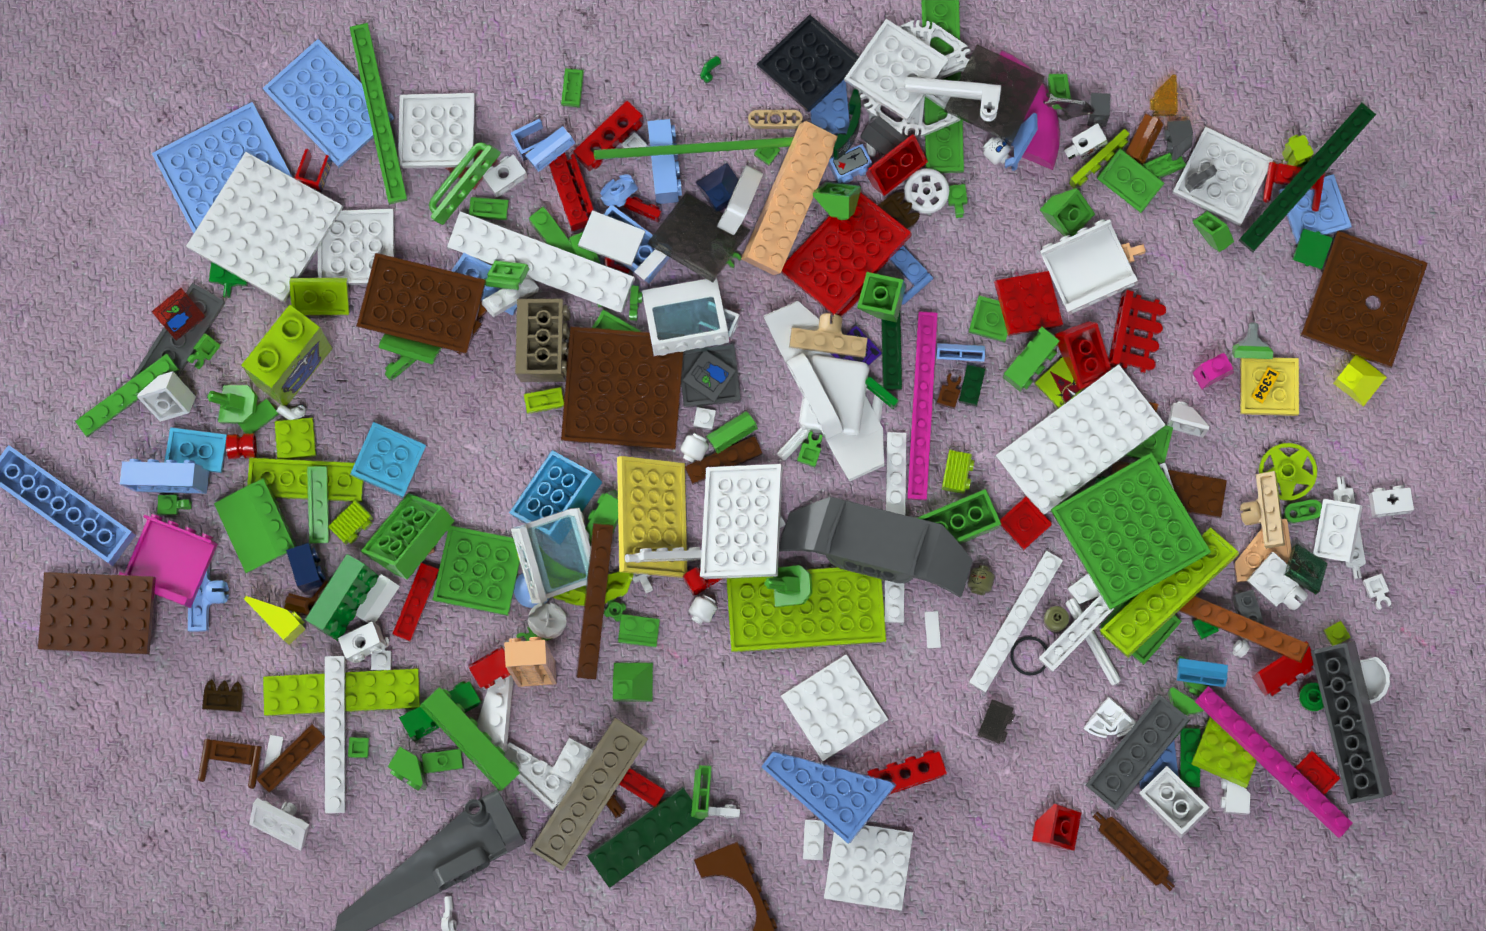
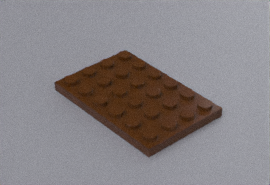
(421, 303)
(96, 613)

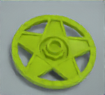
(1290, 470)

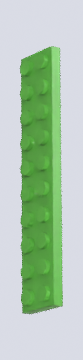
(943, 146)

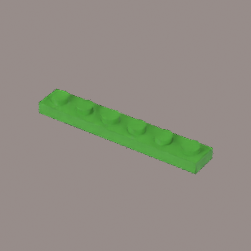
(124, 396)

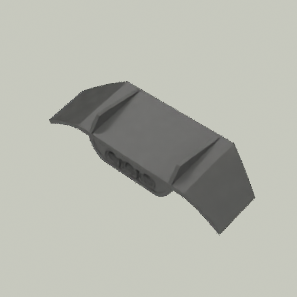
(878, 543)

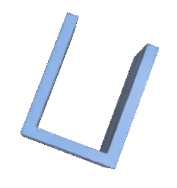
(523, 132)

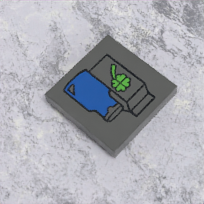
(709, 376)

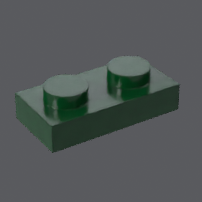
(972, 385)

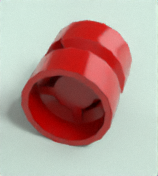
(241, 446)

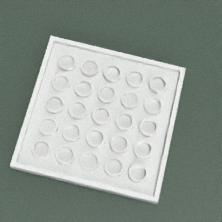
(264, 226)

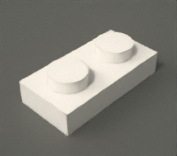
(813, 840)

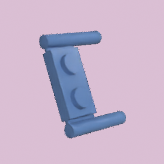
(912, 270)

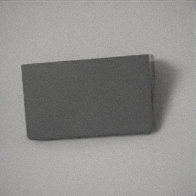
(881, 135)

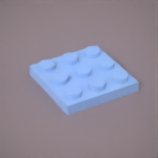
(1331, 214)

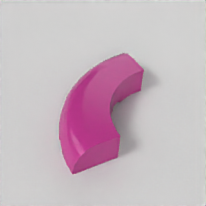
(1046, 141)

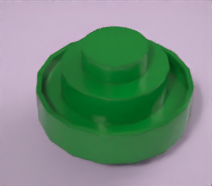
(1311, 698)

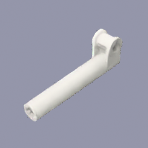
(987, 93)

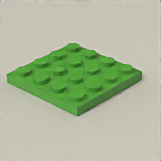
(477, 571)

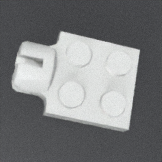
(1274, 585)

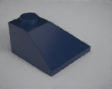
(718, 187)

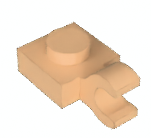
(1134, 251)

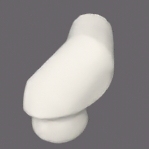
(293, 413)

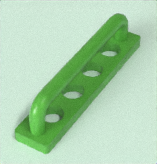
(489, 154)

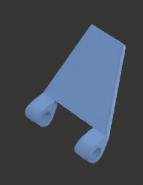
(1022, 140)

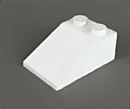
(1174, 802)

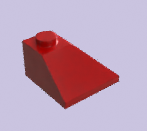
(1057, 828)

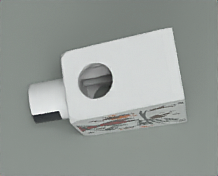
(1092, 137)

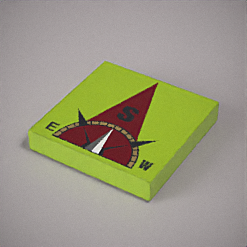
(1058, 384)

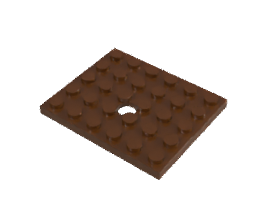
(1339, 307)

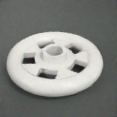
(935, 177)

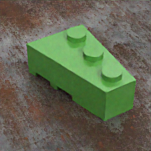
(1032, 360)
(605, 513)

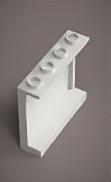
(1088, 266)

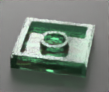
(1306, 569)

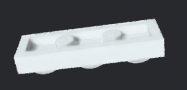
(507, 298)

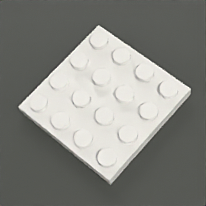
(887, 63)
(435, 129)
(1236, 180)
(352, 244)
(834, 708)
(870, 868)

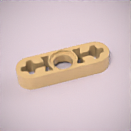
(761, 113)

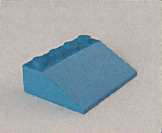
(555, 488)

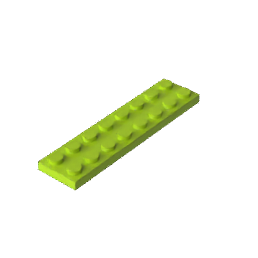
(1162, 601)
(362, 692)

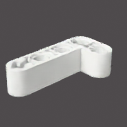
(740, 200)

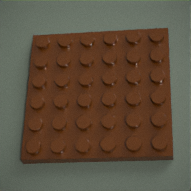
(620, 390)

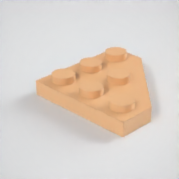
(1256, 553)

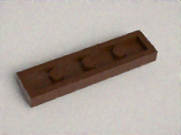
(730, 456)
(291, 758)

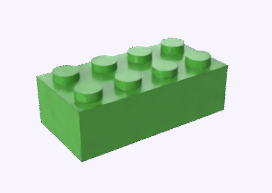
(967, 517)

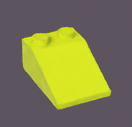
(284, 623)

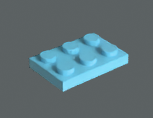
(198, 446)

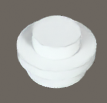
(1240, 648)

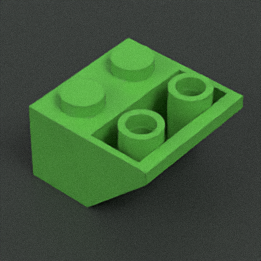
(409, 767)

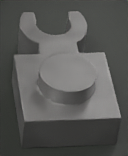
(1196, 180)

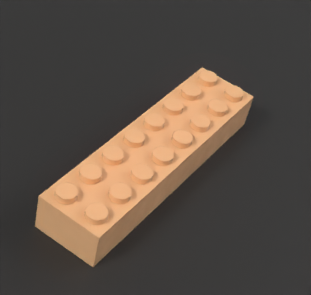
(789, 198)
(530, 662)

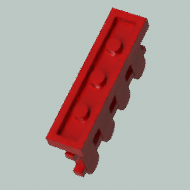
(1129, 340)

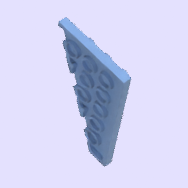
(833, 794)

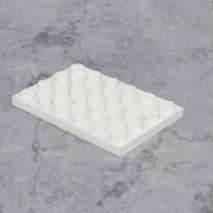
(741, 521)

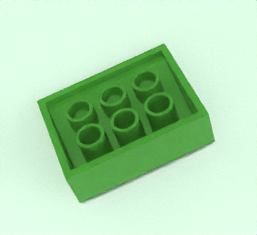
(255, 525)
(408, 535)

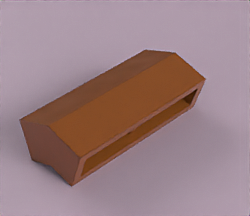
(1144, 138)

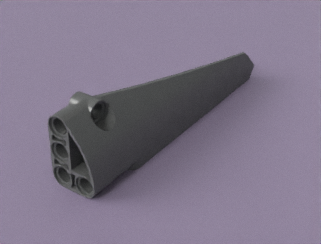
(448, 858)

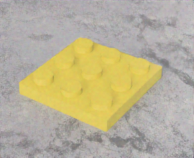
(1284, 394)

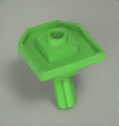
(235, 402)
(791, 586)

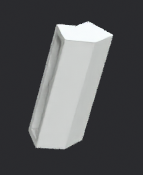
(377, 600)

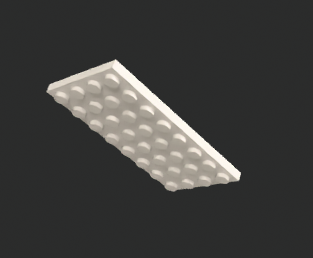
(1080, 440)

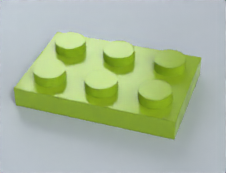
(320, 296)

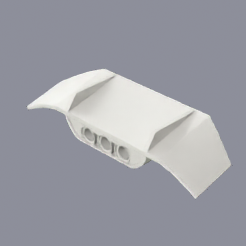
(854, 454)

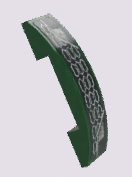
(843, 141)

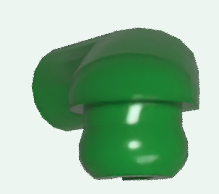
(707, 68)

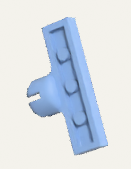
(209, 593)

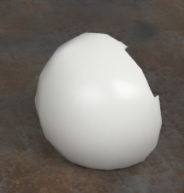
(1376, 678)

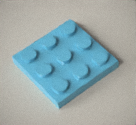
(387, 459)

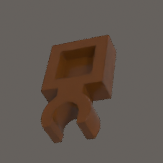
(948, 394)

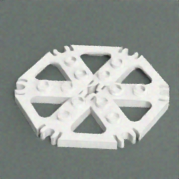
(956, 63)

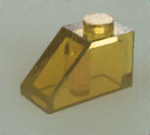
(1165, 99)

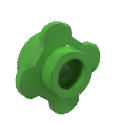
(619, 607)

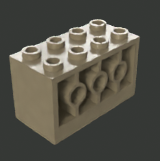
(531, 337)

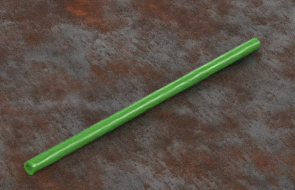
(692, 148)

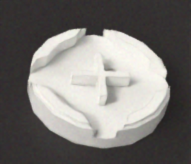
(547, 620)

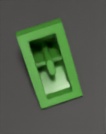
(1183, 702)

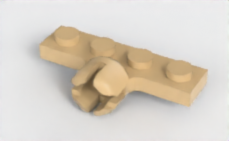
(828, 338)
(1266, 510)

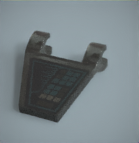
(1071, 107)

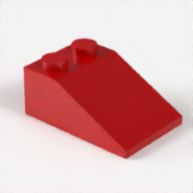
(1084, 353)

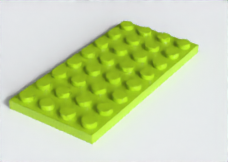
(841, 611)

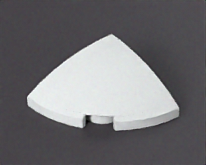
(1110, 720)

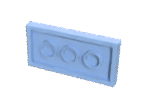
(476, 268)

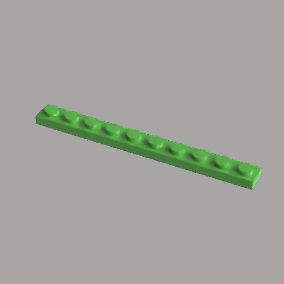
(378, 113)

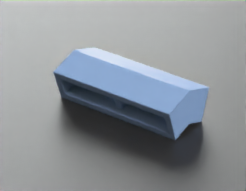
(550, 149)
(961, 348)

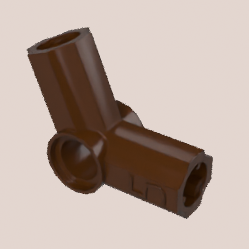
(302, 604)

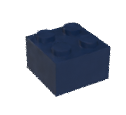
(305, 567)

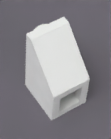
(1235, 799)

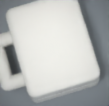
(846, 390)

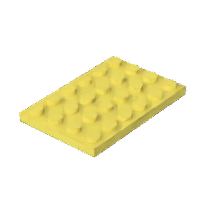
(651, 513)

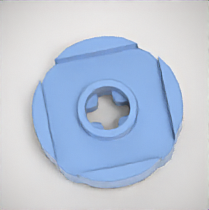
(618, 191)

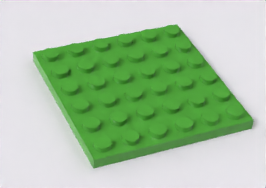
(1130, 531)

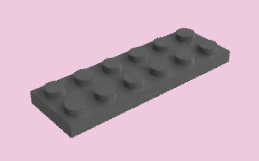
(183, 347)
(1137, 752)

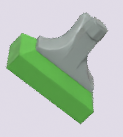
(1252, 345)

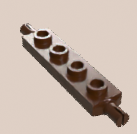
(1133, 851)

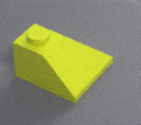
(1359, 380)

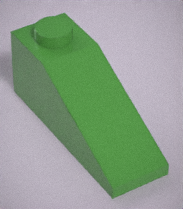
(549, 230)

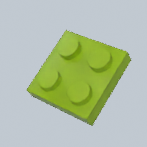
(295, 438)

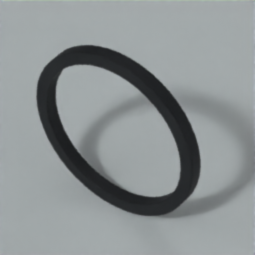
(1012, 658)

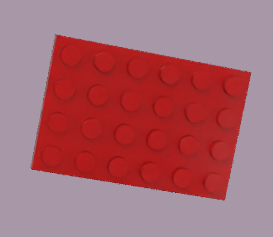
(841, 252)

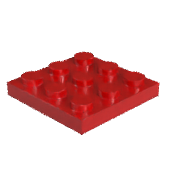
(1028, 303)

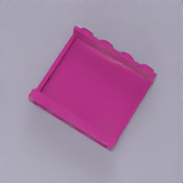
(172, 556)

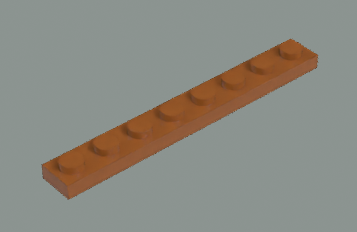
(1245, 628)

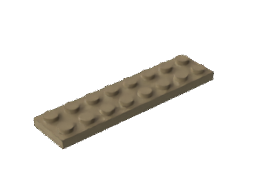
(588, 794)

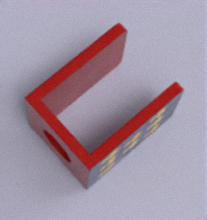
(319, 184)

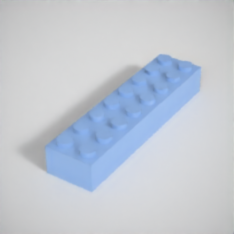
(63, 506)

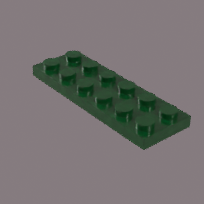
(644, 837)

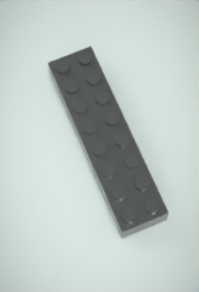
(1351, 722)

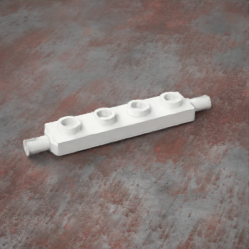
(1346, 495)
(663, 554)

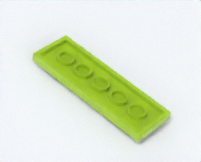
(290, 479)

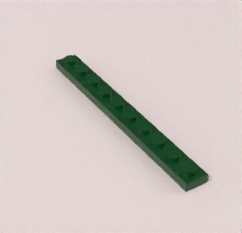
(1307, 177)

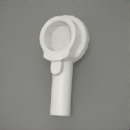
(447, 922)

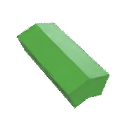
(732, 432)
(704, 792)

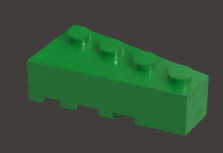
(418, 722)

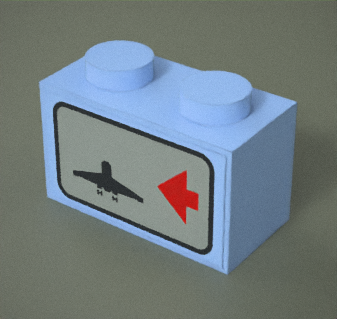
(851, 164)

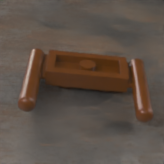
(232, 753)

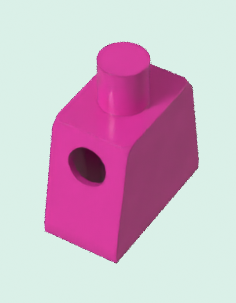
(1214, 370)

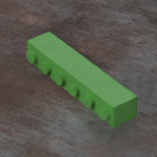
(470, 739)

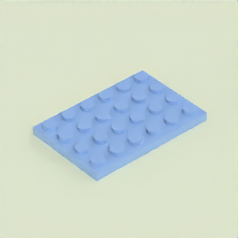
(324, 102)

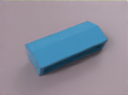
(1202, 672)

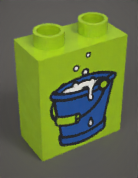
(287, 356)

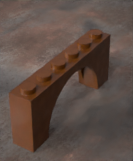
(730, 863)

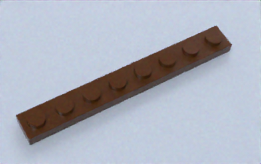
(594, 601)

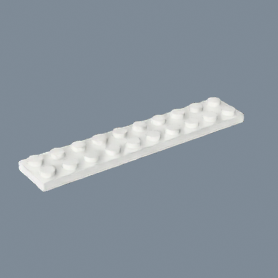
(546, 262)

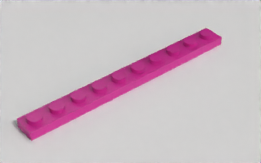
(922, 406)
(1273, 762)

